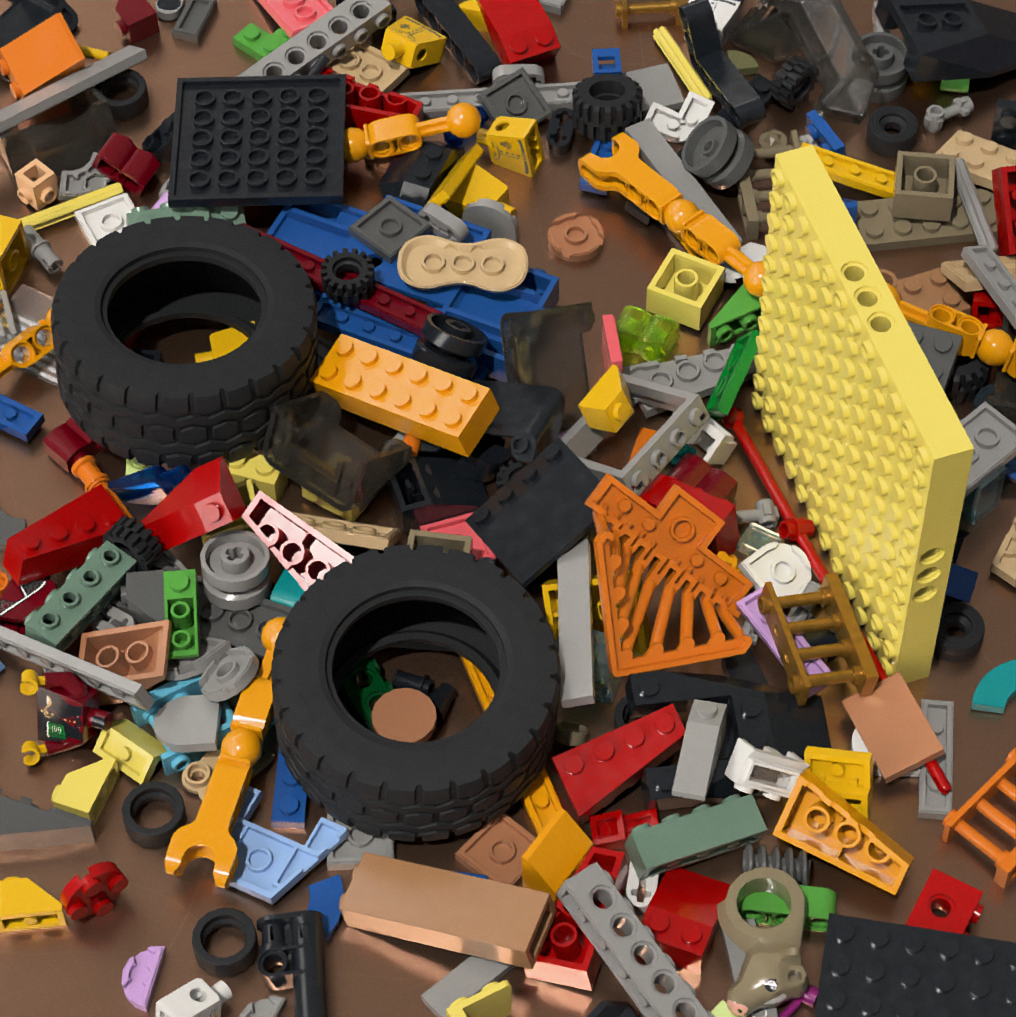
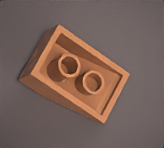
(130, 651)

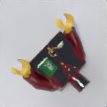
(65, 713)

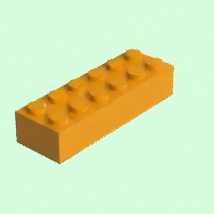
(406, 395)

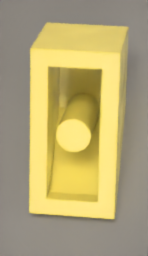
(87, 789)

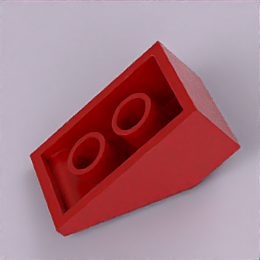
(520, 31)
(685, 916)

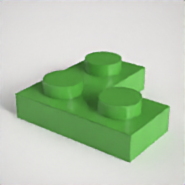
(258, 42)

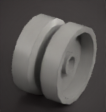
(235, 570)

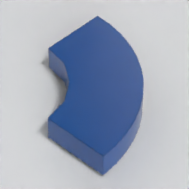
(325, 899)

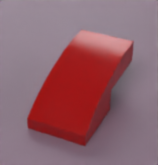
(613, 828)

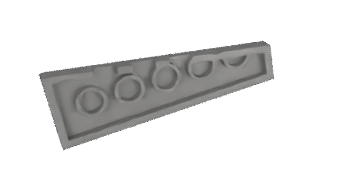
(691, 374)

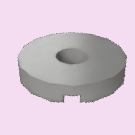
(230, 675)

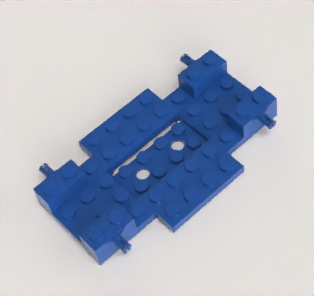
(326, 228)

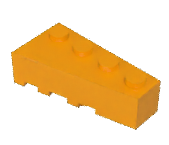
(838, 833)

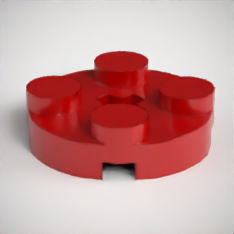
(94, 891)

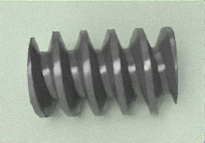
(795, 867)

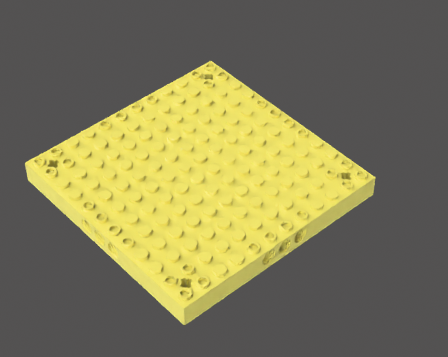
(857, 416)

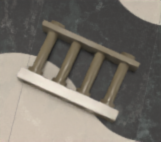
(748, 197)

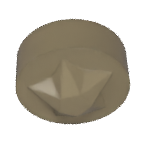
(772, 138)
(570, 733)

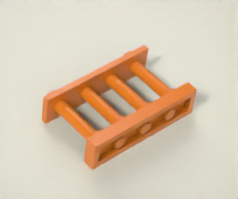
(957, 821)

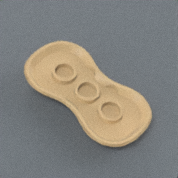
(436, 262)

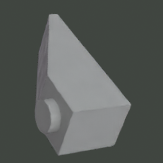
(700, 749)

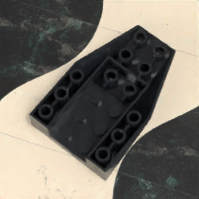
(952, 37)

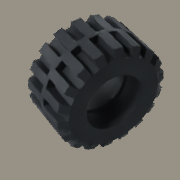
(606, 105)
(967, 379)

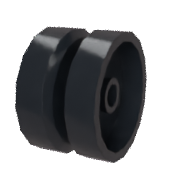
(450, 345)

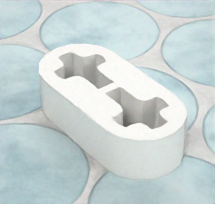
(633, 884)

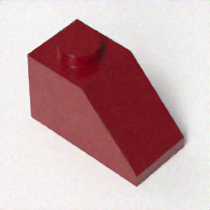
(135, 20)

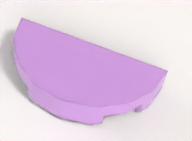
(141, 976)

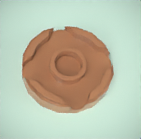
(575, 237)
(404, 716)

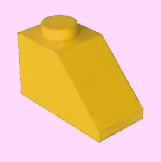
(608, 402)
(27, 906)

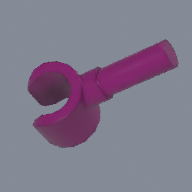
(808, 998)

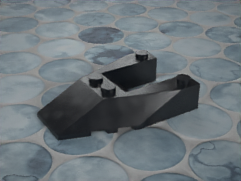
(754, 712)

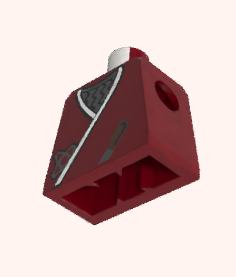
(21, 600)

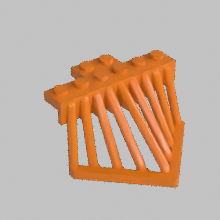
(676, 544)

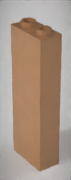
(448, 910)

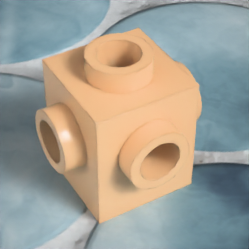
(36, 184)

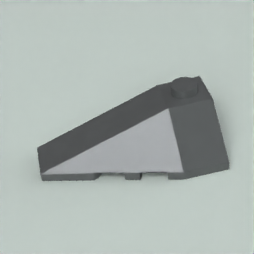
(28, 826)

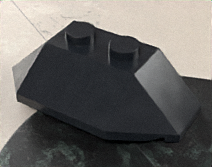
(420, 172)

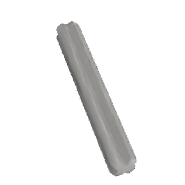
(973, 205)

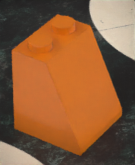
(41, 57)

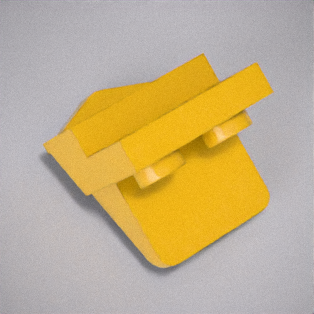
(845, 773)

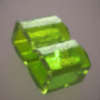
(646, 334)

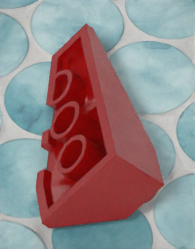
(196, 505)

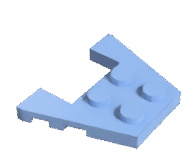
(272, 862)

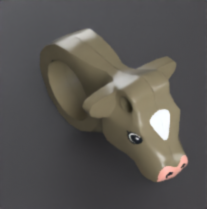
(773, 955)

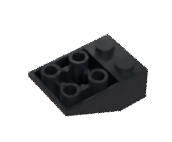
(430, 492)

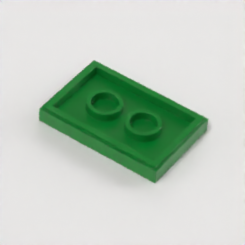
(732, 375)

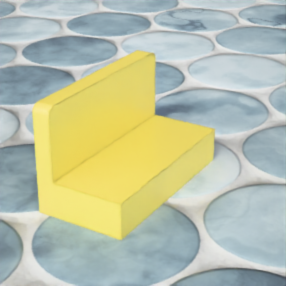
(133, 749)

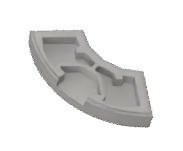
(81, 181)

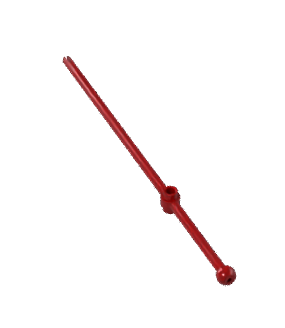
(800, 530)

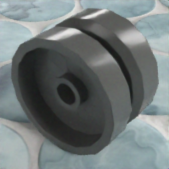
(888, 57)
(717, 152)

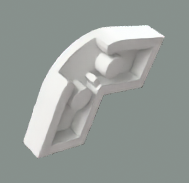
(677, 126)

